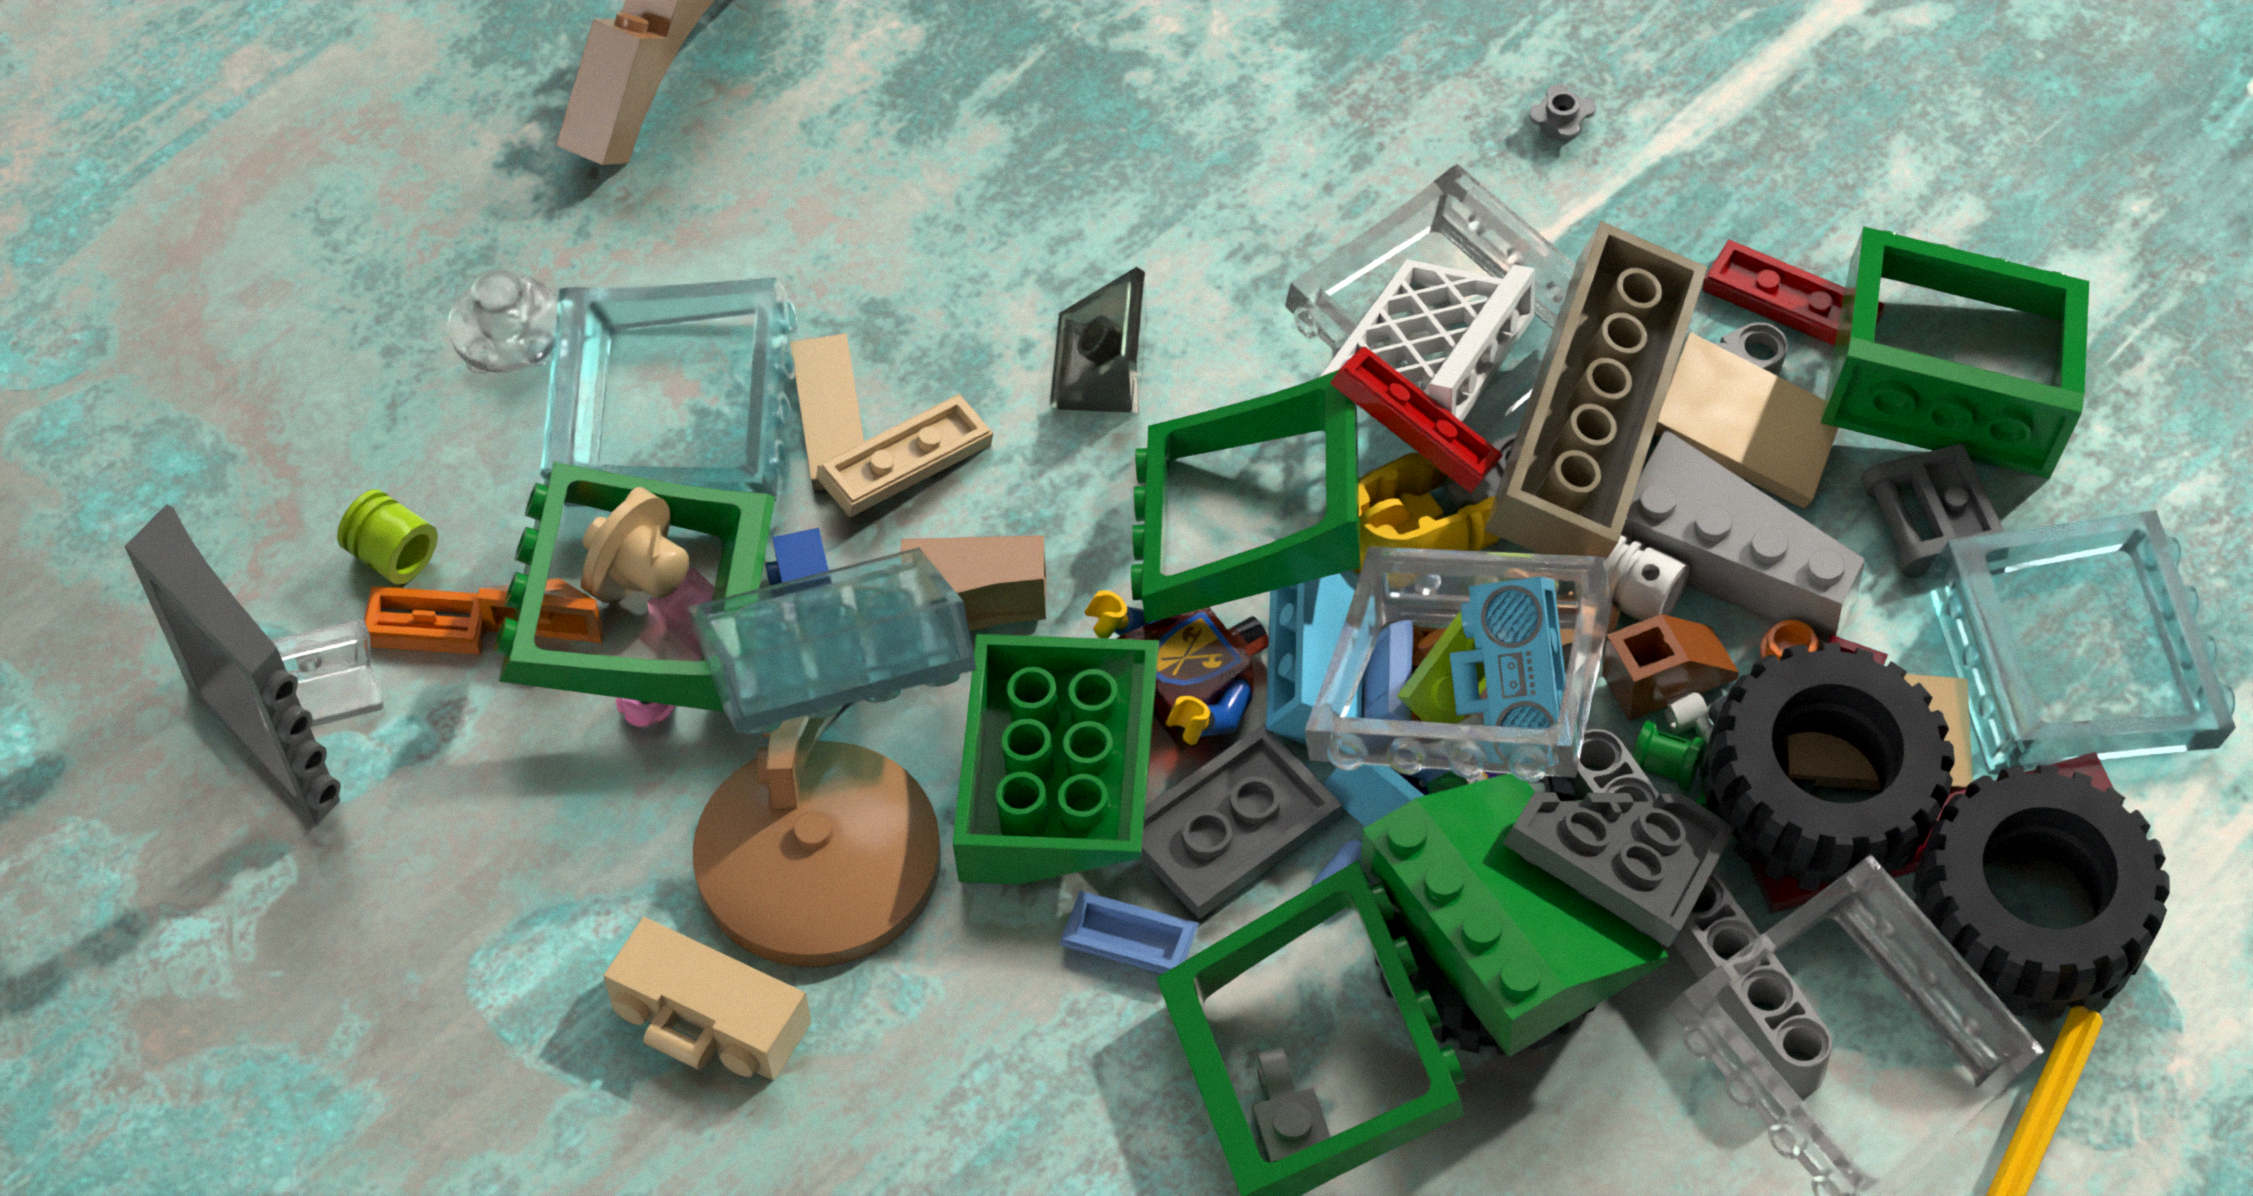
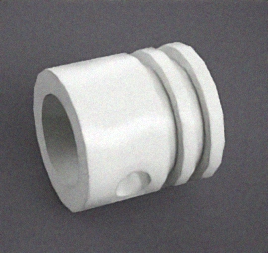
(1644, 579)

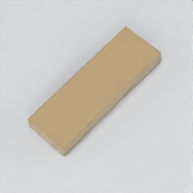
(826, 399)
(904, 455)

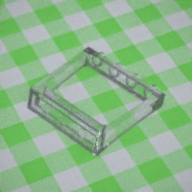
(1478, 227)
(1431, 589)
(1922, 970)

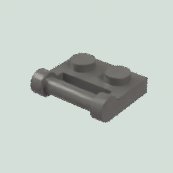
(1948, 495)

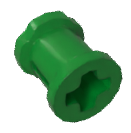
(1668, 755)

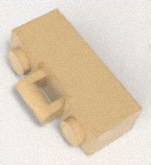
(709, 996)

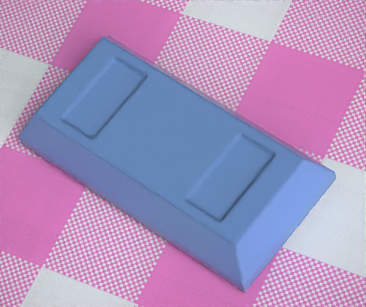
(1388, 673)
(1128, 933)

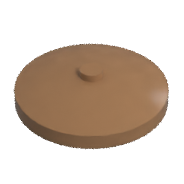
(824, 876)

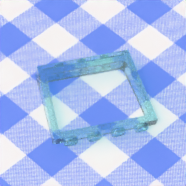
(580, 371)
(1997, 689)

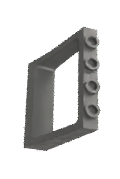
(223, 651)

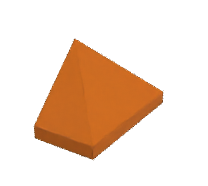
(563, 612)

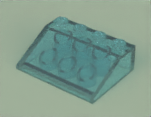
(833, 640)

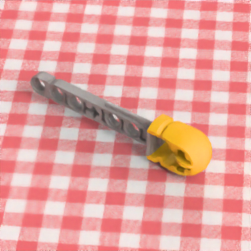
(1403, 514)

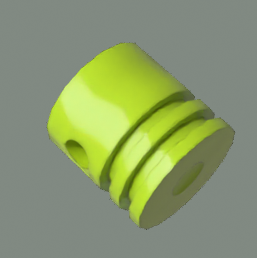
(387, 536)

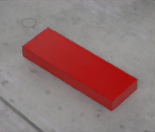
(1778, 291)
(1416, 419)

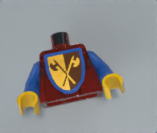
(1201, 666)

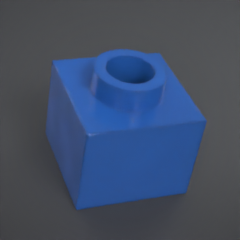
(796, 556)

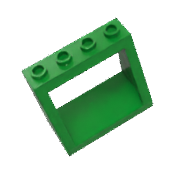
(1947, 402)

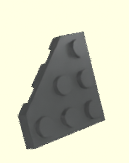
(1625, 854)

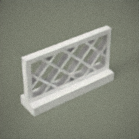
(1471, 351)

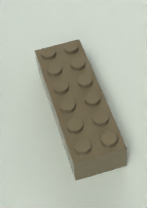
(1597, 397)

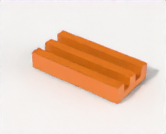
(423, 628)

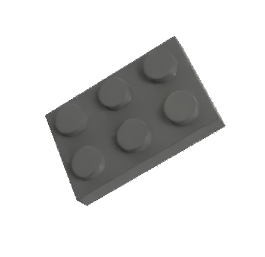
(1234, 820)

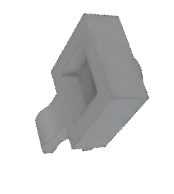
(1287, 1118)

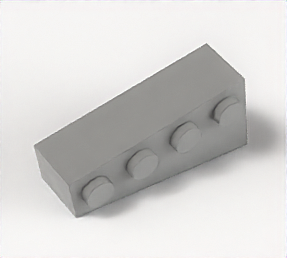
(1741, 541)

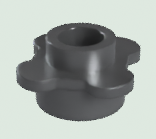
(1562, 113)

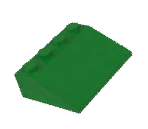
(1054, 756)
(1498, 928)

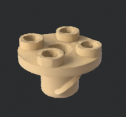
(633, 551)

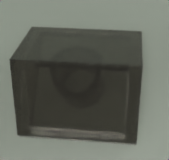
(1102, 348)

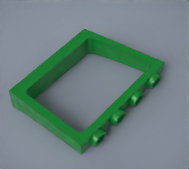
(733, 516)
(1301, 557)
(1203, 974)

